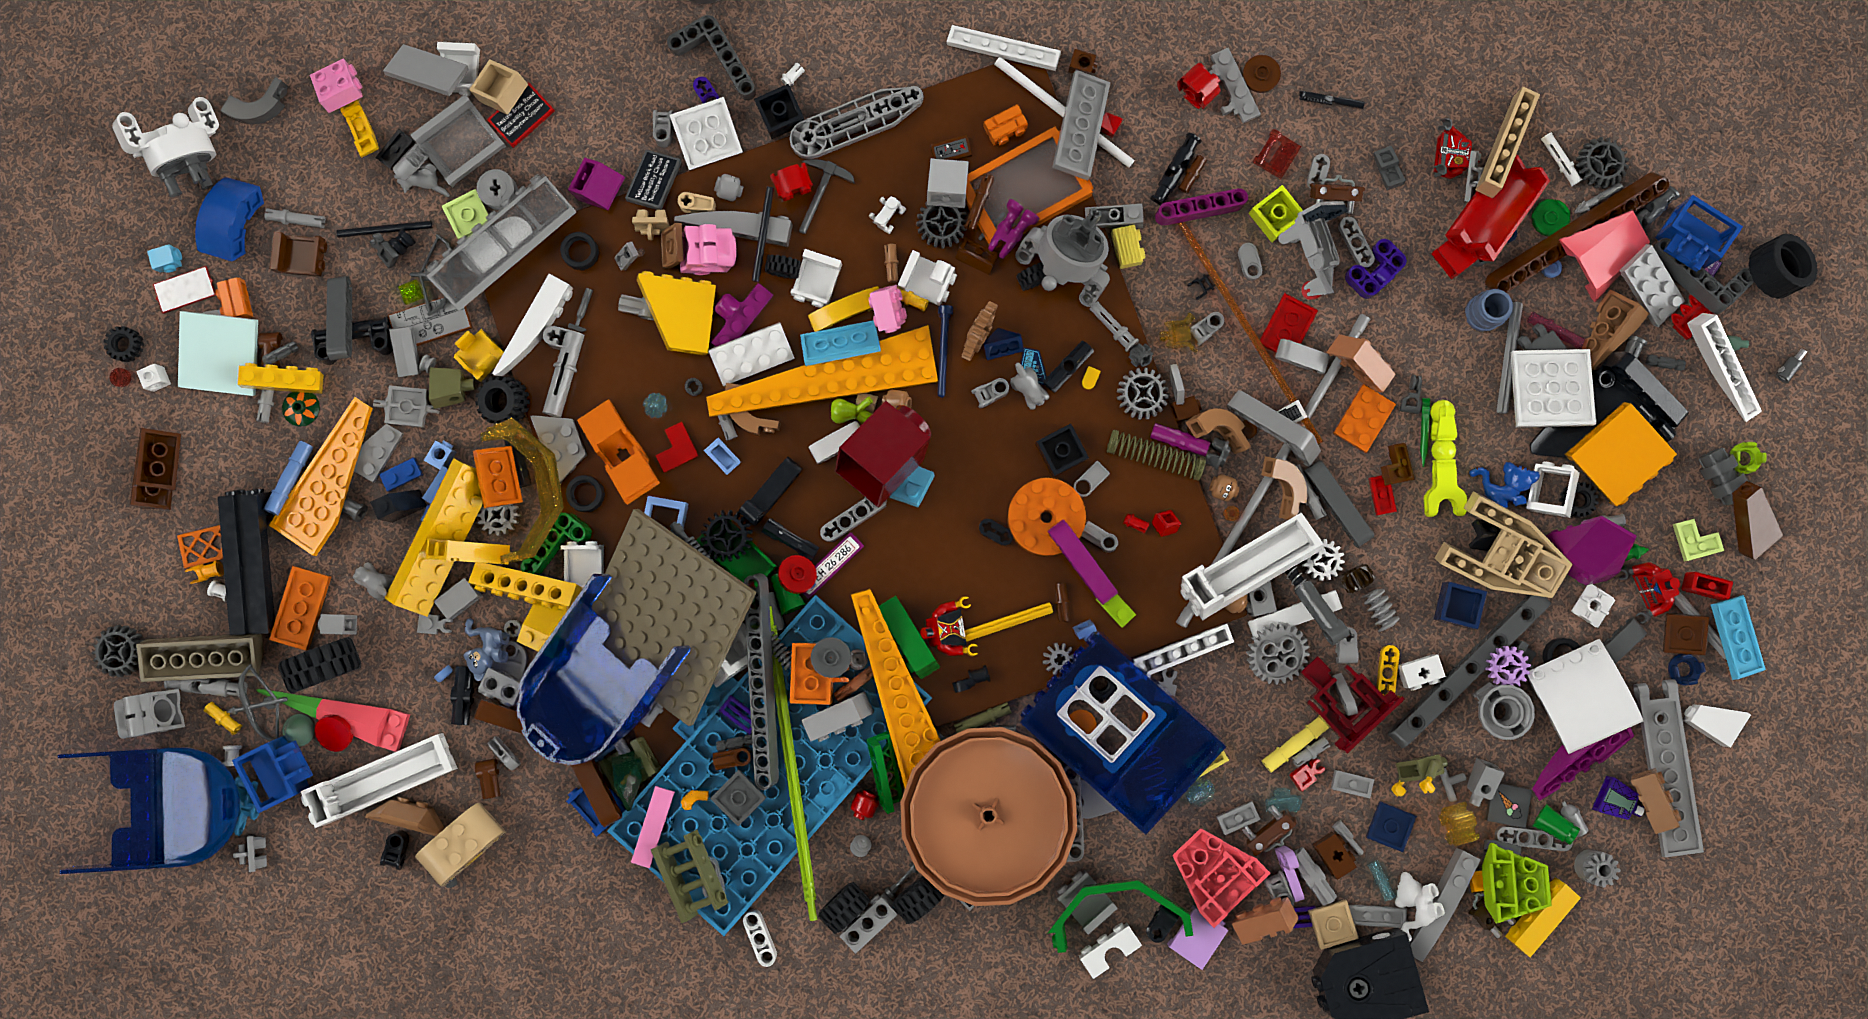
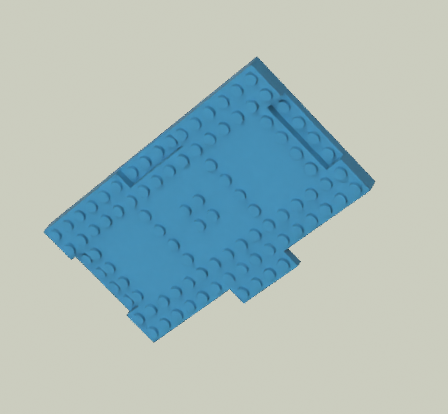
(766, 839)

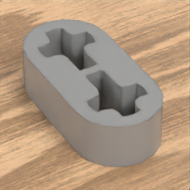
(1314, 169)

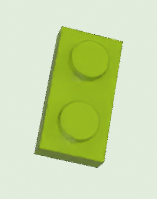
(1118, 610)

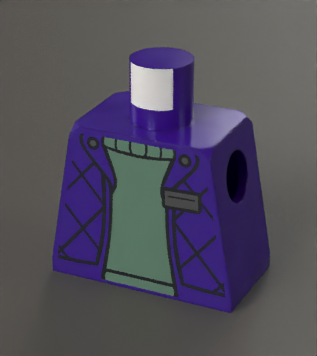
(1617, 800)

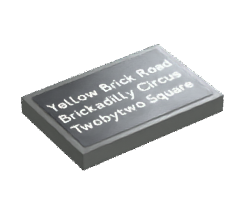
(653, 180)

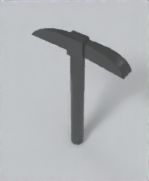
(829, 169)

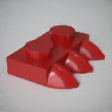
(1689, 313)

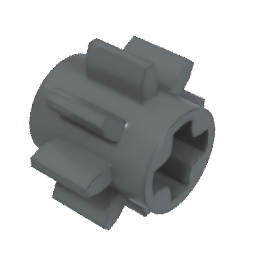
(1140, 355)

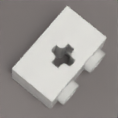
(1430, 664)

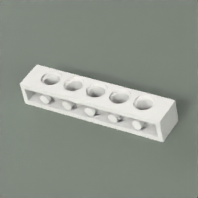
(1185, 649)

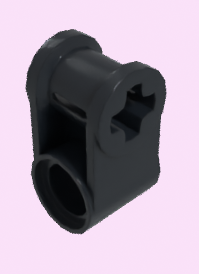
(393, 853)
(1163, 922)

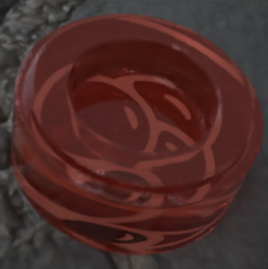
(120, 377)

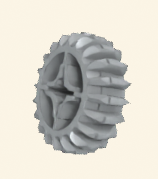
(1149, 398)

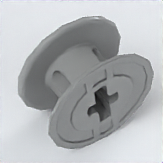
(488, 184)

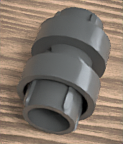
(1720, 469)

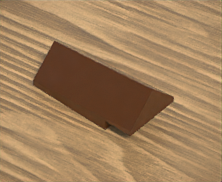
(155, 469)

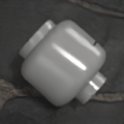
(728, 187)

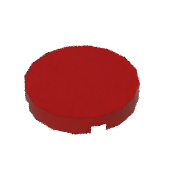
(333, 733)

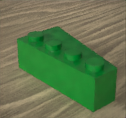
(908, 638)

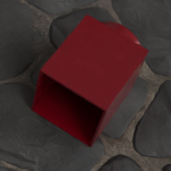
(883, 452)

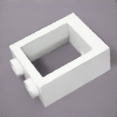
(1563, 511)

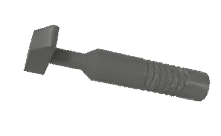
(581, 311)

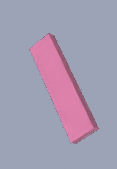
(652, 826)

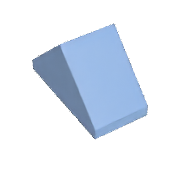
(722, 456)

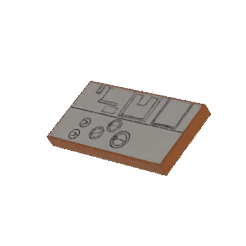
(434, 327)

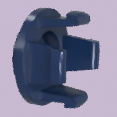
(1696, 669)

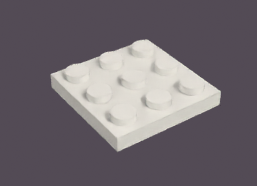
(706, 133)

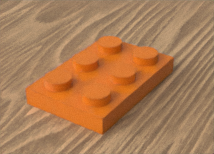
(1364, 418)
(497, 476)

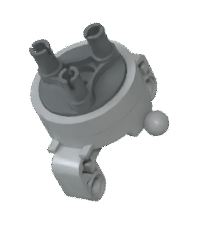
(1071, 252)

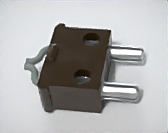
(1483, 916)

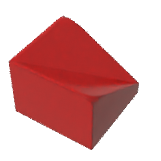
(1110, 124)
(1166, 523)

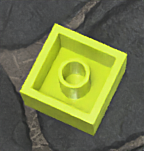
(1276, 213)

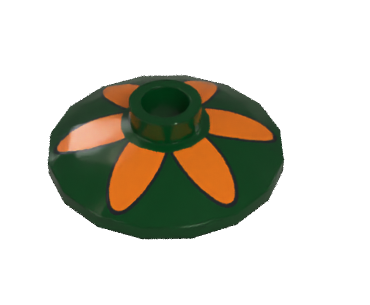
(309, 408)

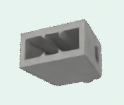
(1483, 781)

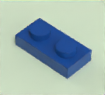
(401, 474)

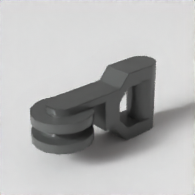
(1415, 383)

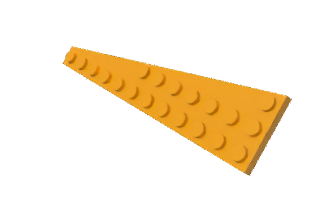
(901, 363)

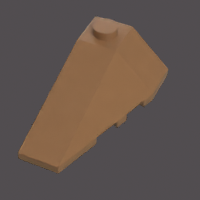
(1615, 323)

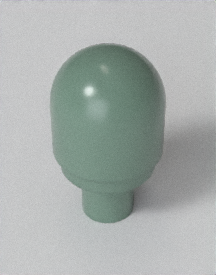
(1737, 343)

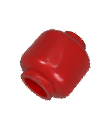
(864, 804)

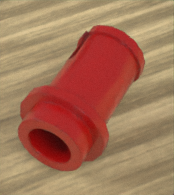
(1136, 523)

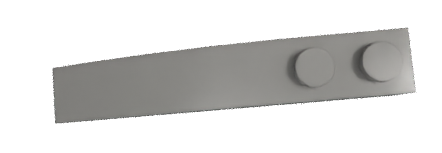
(742, 224)
(1450, 889)

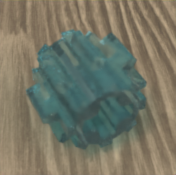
(655, 405)

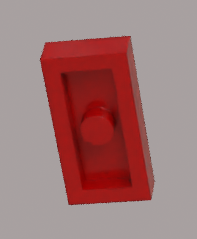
(1382, 496)

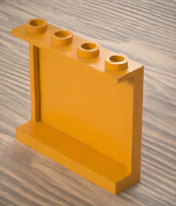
(1621, 454)

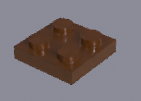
(1685, 634)

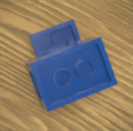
(1692, 239)
(279, 769)

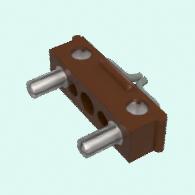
(1337, 192)
(1270, 832)

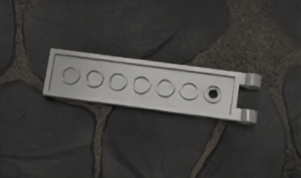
(1668, 753)

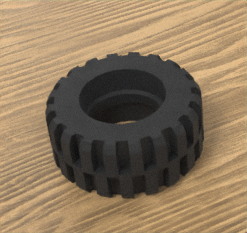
(319, 665)

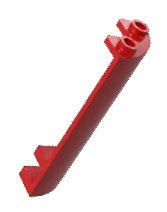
(1490, 222)

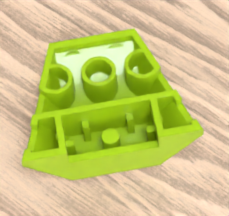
(1513, 884)

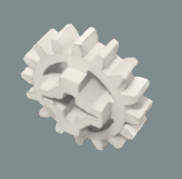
(1326, 566)

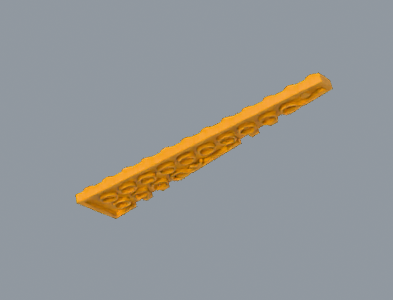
(903, 708)

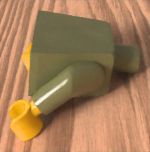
(1418, 769)

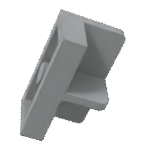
(457, 599)

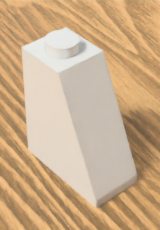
(1716, 723)

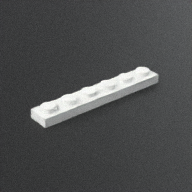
(1003, 47)

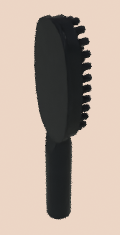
(1326, 99)

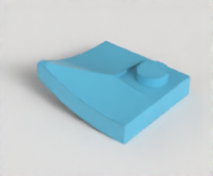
(914, 487)

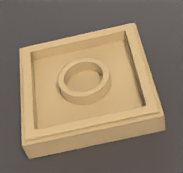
(1333, 924)

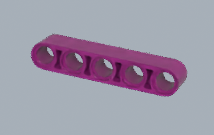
(1209, 203)
(1082, 562)

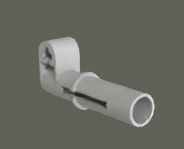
(564, 367)

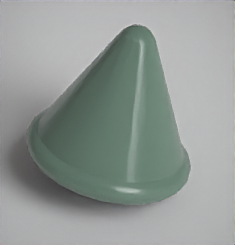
(299, 728)

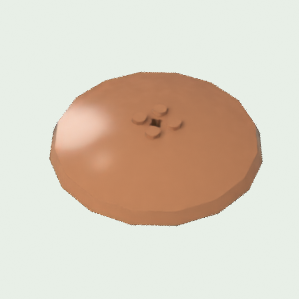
(995, 857)

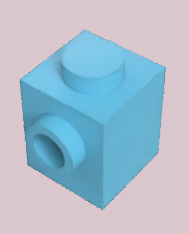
(165, 258)

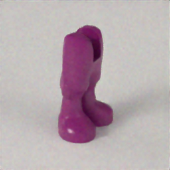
(1004, 229)

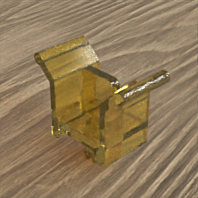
(1178, 334)

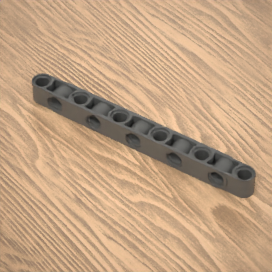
(1458, 678)

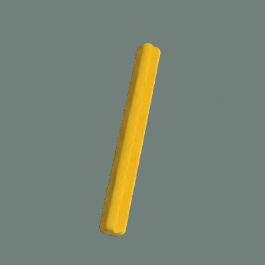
(1008, 621)

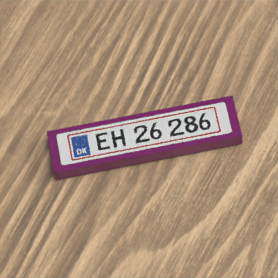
(835, 561)

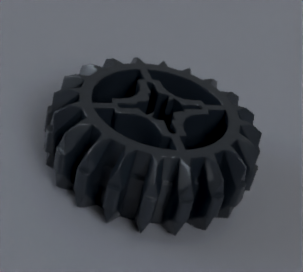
(717, 537)

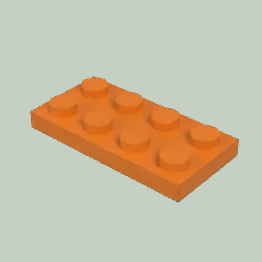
(300, 608)

